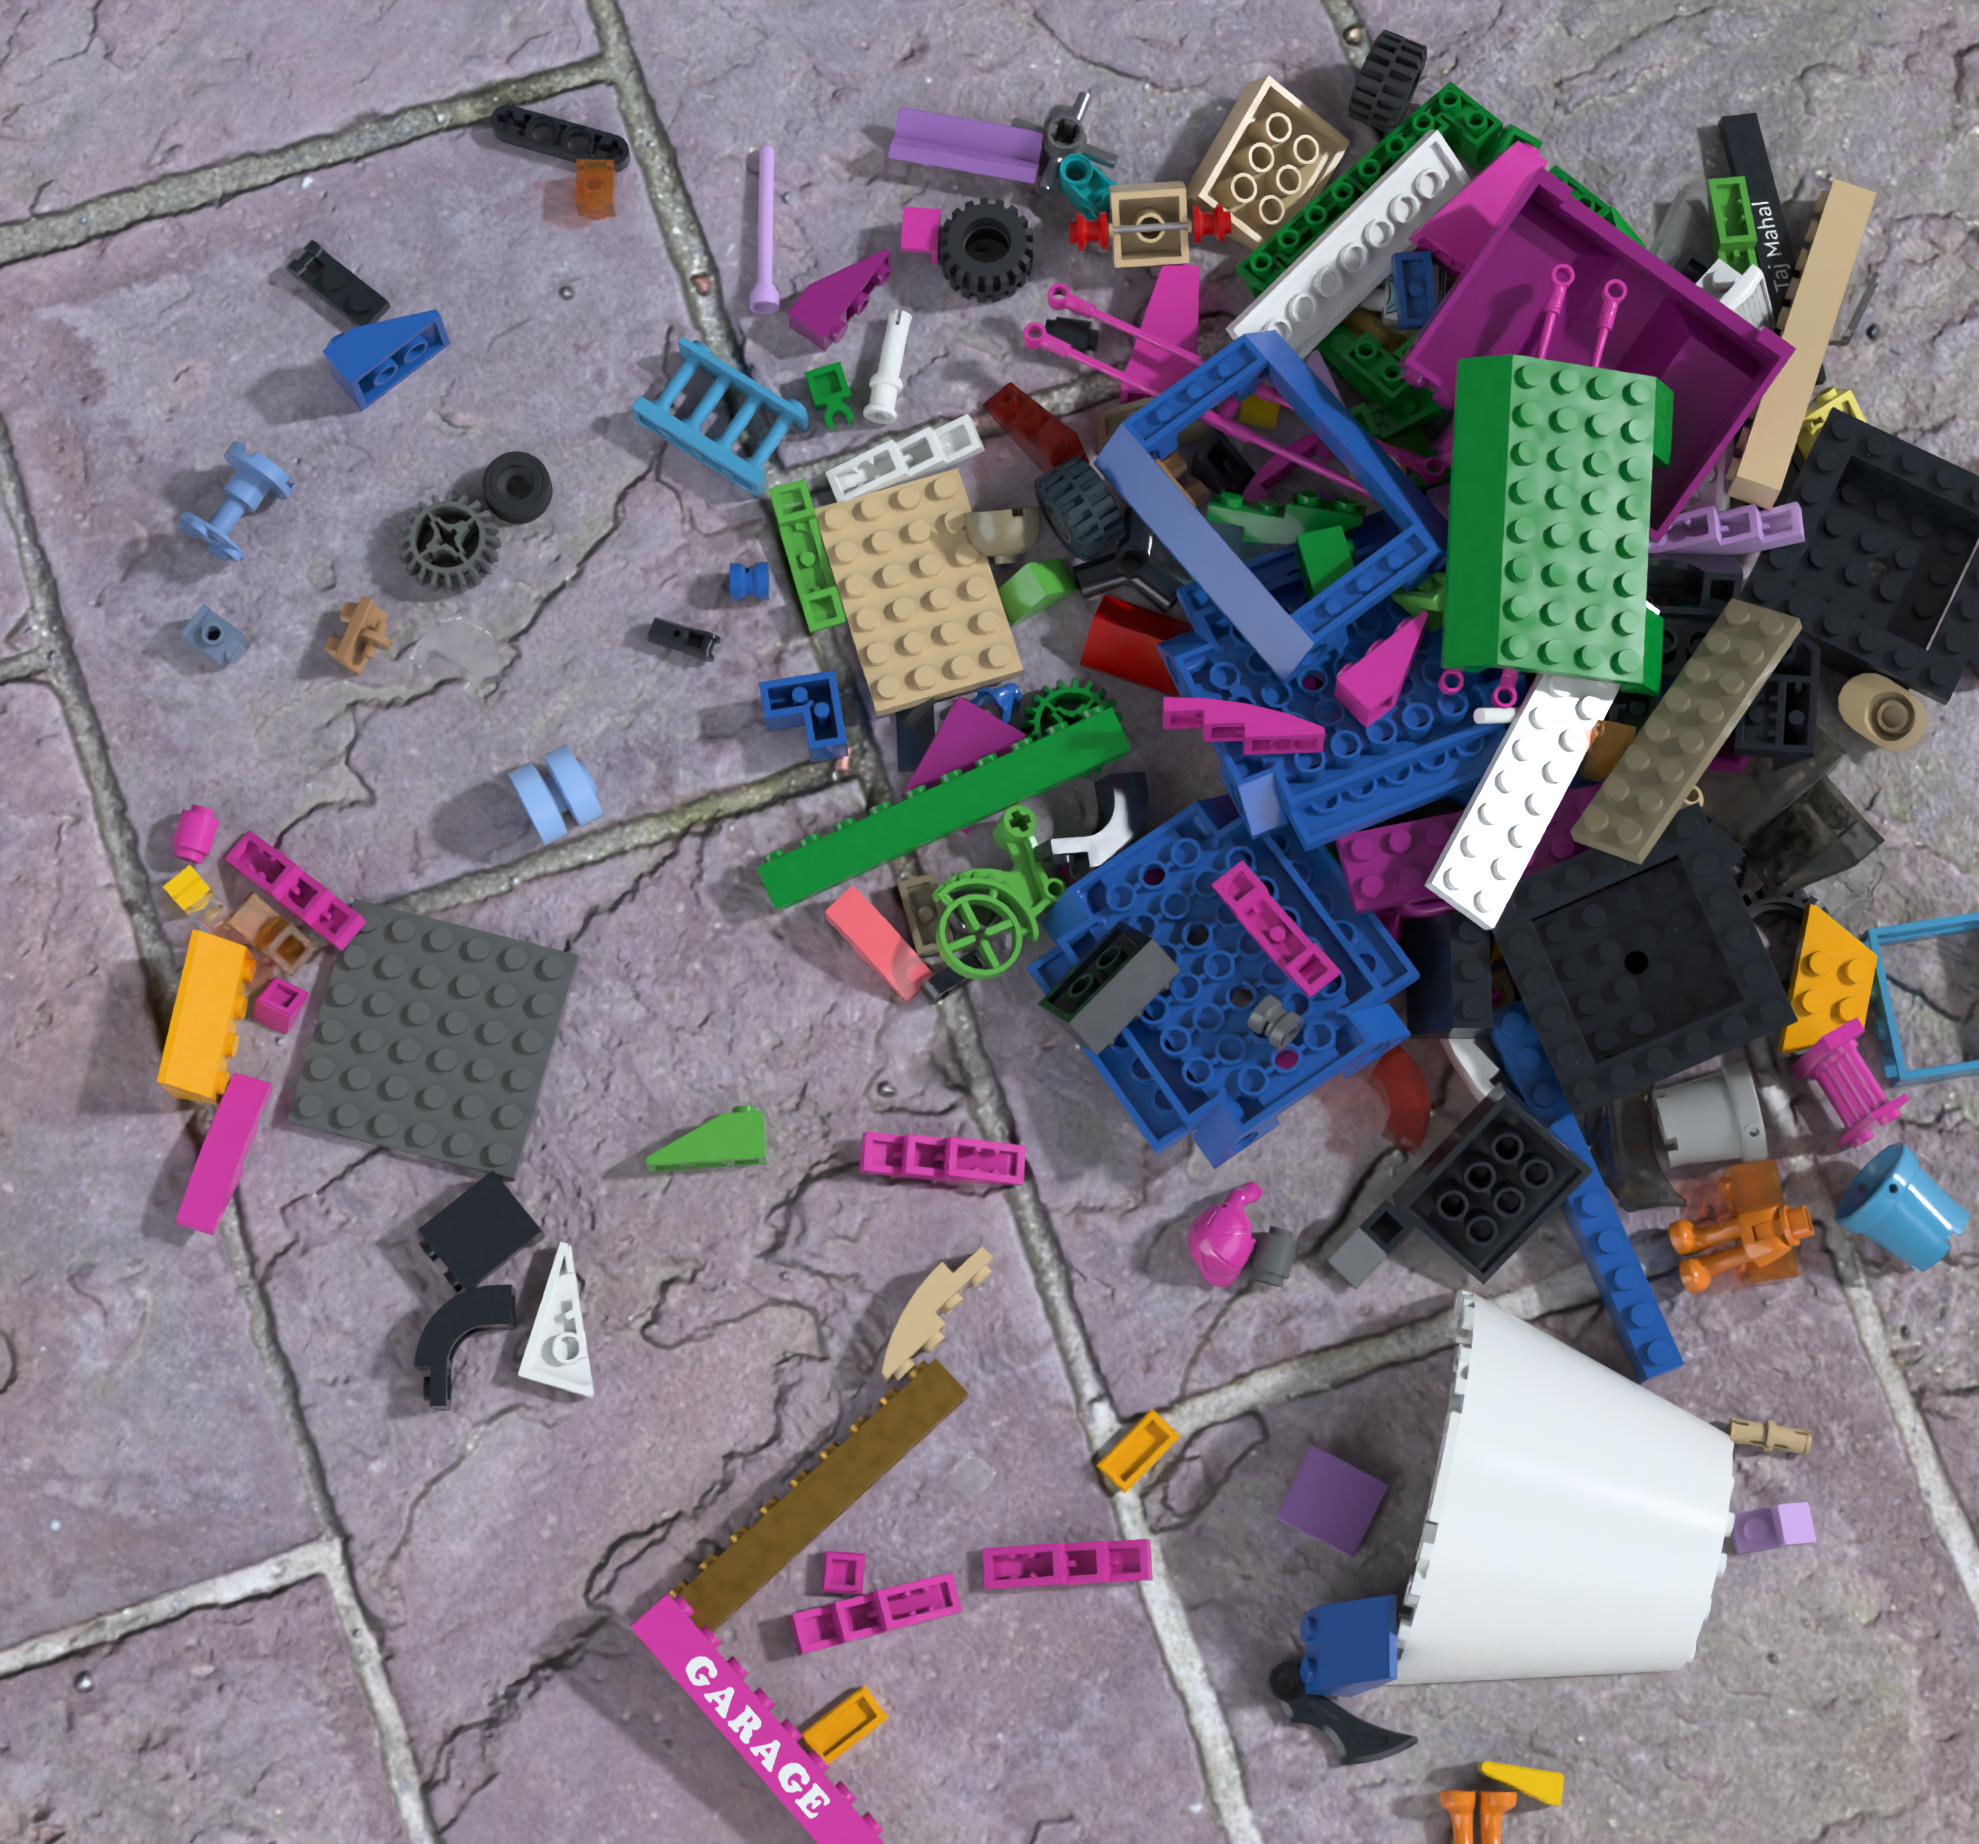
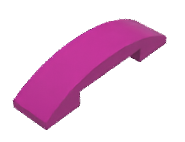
(1279, 467)
(1274, 930)

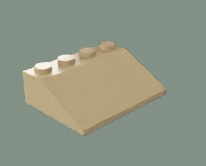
(1266, 162)

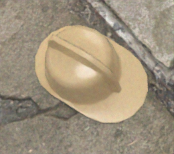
(1882, 711)

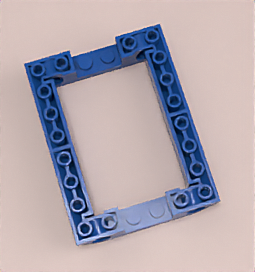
(1280, 639)

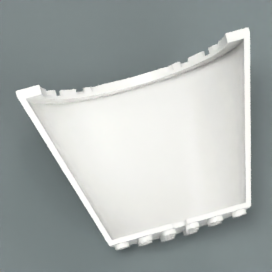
(1561, 1517)

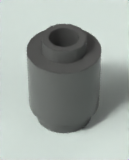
(1273, 1256)

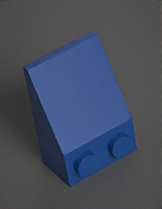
(382, 354)
(1349, 1646)

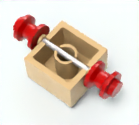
(1149, 225)

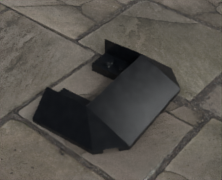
(1779, 719)

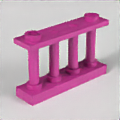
(1848, 1083)

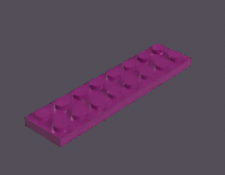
(1394, 861)

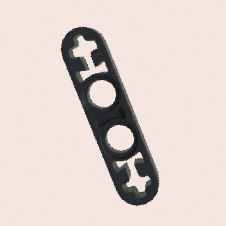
(563, 132)

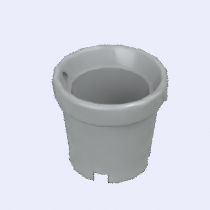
(1711, 1118)

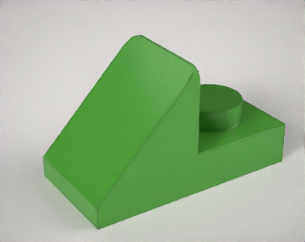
(1427, 597)

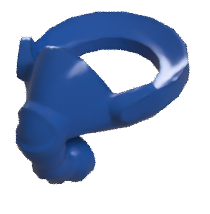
(1004, 697)

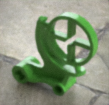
(1022, 888)

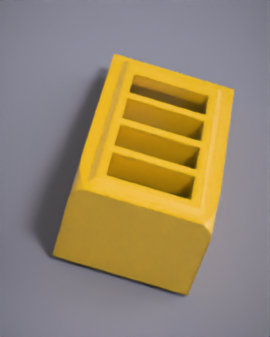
(1535, 1783)

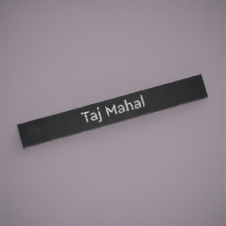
(1773, 249)

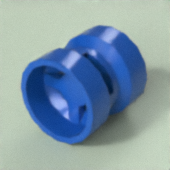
(749, 581)

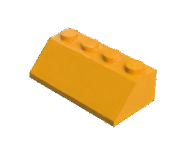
(206, 1018)

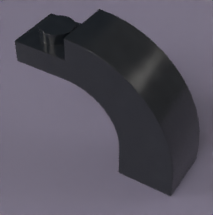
(1121, 817)
(456, 1321)

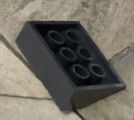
(1491, 1183)

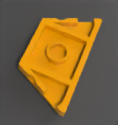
(1827, 982)

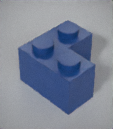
(811, 703)

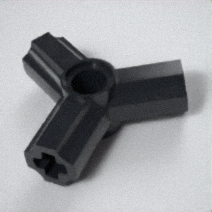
(1109, 574)

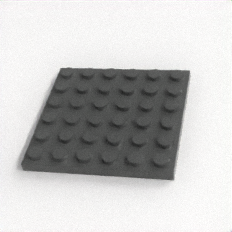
(435, 1040)

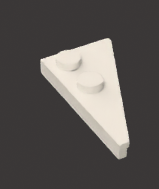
(558, 1343)

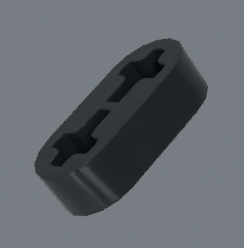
(948, 981)

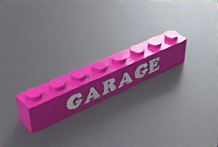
(750, 1726)

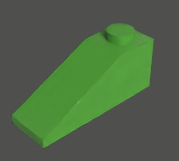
(722, 1142)

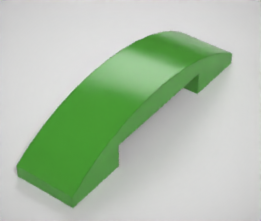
(807, 556)

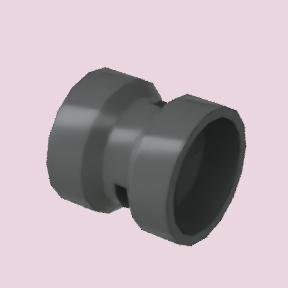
(1275, 1022)

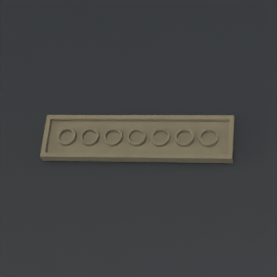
(1686, 731)

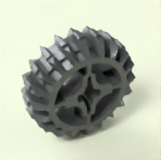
(460, 533)

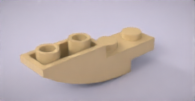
(919, 1323)

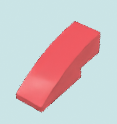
(878, 943)

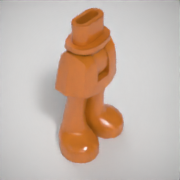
(1766, 1236)
(1491, 1806)

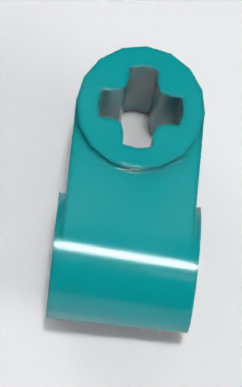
(1088, 194)

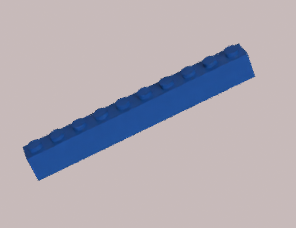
(1589, 1207)

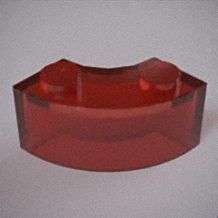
(1404, 1097)

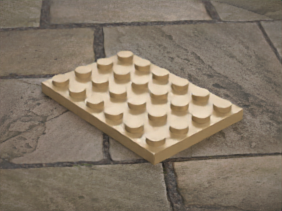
(917, 593)

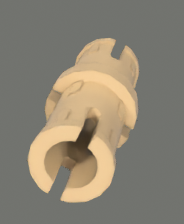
(1769, 1436)

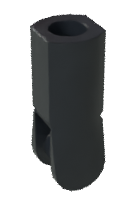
(679, 636)

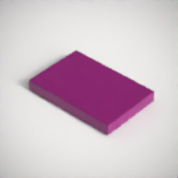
(961, 740)

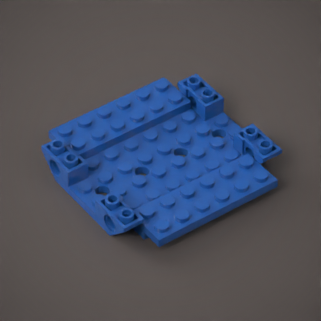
(1364, 774)
(1191, 1052)

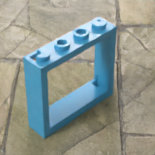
(1884, 1023)

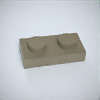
(923, 912)

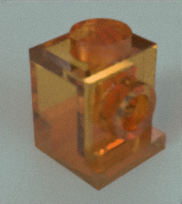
(600, 176)

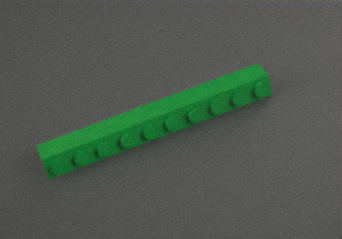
(944, 809)

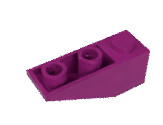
(832, 301)

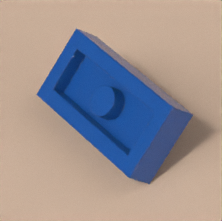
(1413, 288)

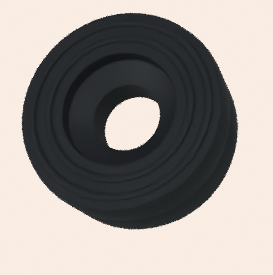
(517, 508)

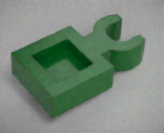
(830, 390)

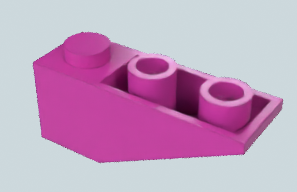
(1377, 679)

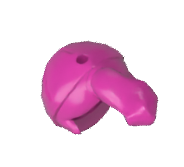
(1222, 1236)

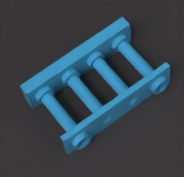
(718, 452)

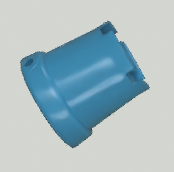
(1901, 1208)

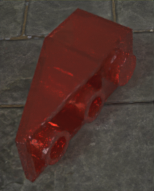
(1034, 428)

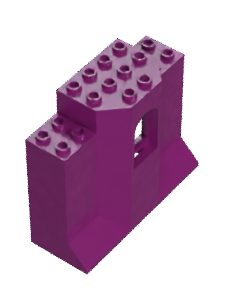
(1660, 329)

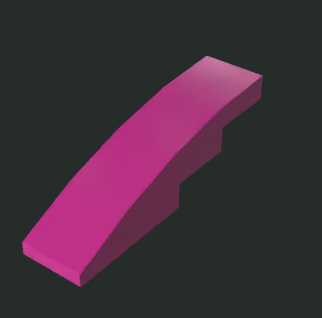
(1258, 727)
(295, 890)
(223, 1154)
(942, 1158)
(1067, 1564)
(875, 1613)

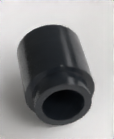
(1074, 332)

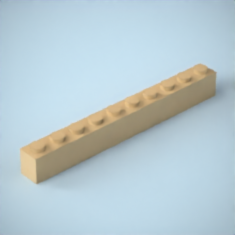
(1808, 327)

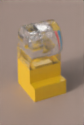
(198, 902)

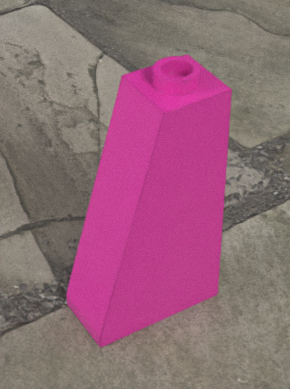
(1469, 215)
(1173, 318)

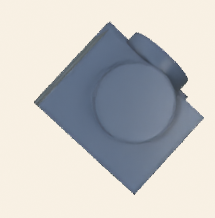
(203, 627)

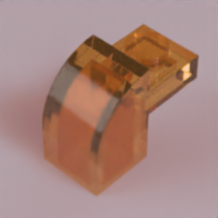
(271, 934)

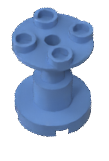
(244, 491)

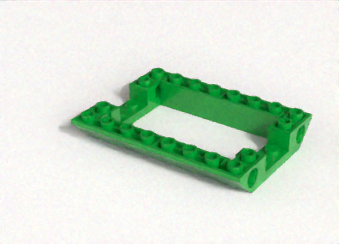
(1471, 135)

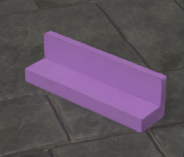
(967, 145)

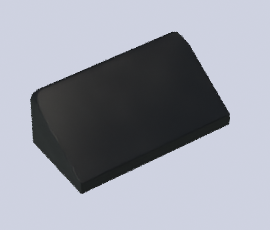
(914, 734)

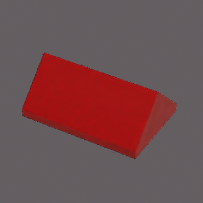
(1125, 644)

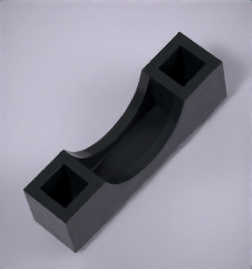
(1696, 578)

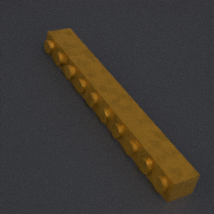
(821, 1496)

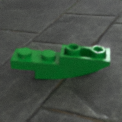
(1273, 524)

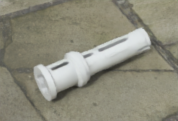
(886, 381)

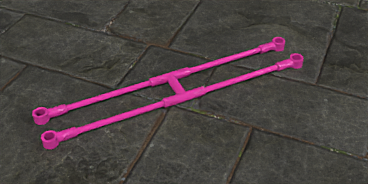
(1604, 325)
(1223, 419)

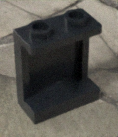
(479, 1233)

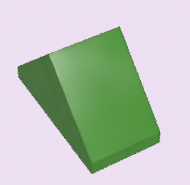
(1036, 589)

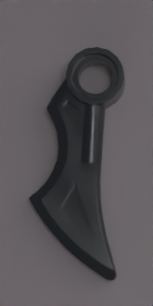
(1353, 1737)

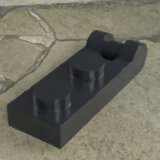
(338, 286)

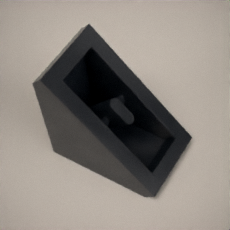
(1221, 465)

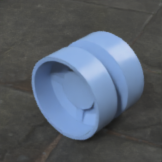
(565, 790)

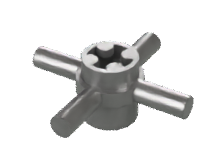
(1054, 137)

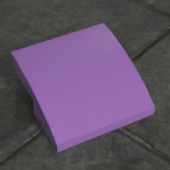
(1332, 1501)

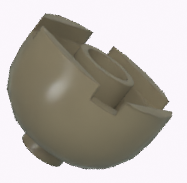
(1004, 532)

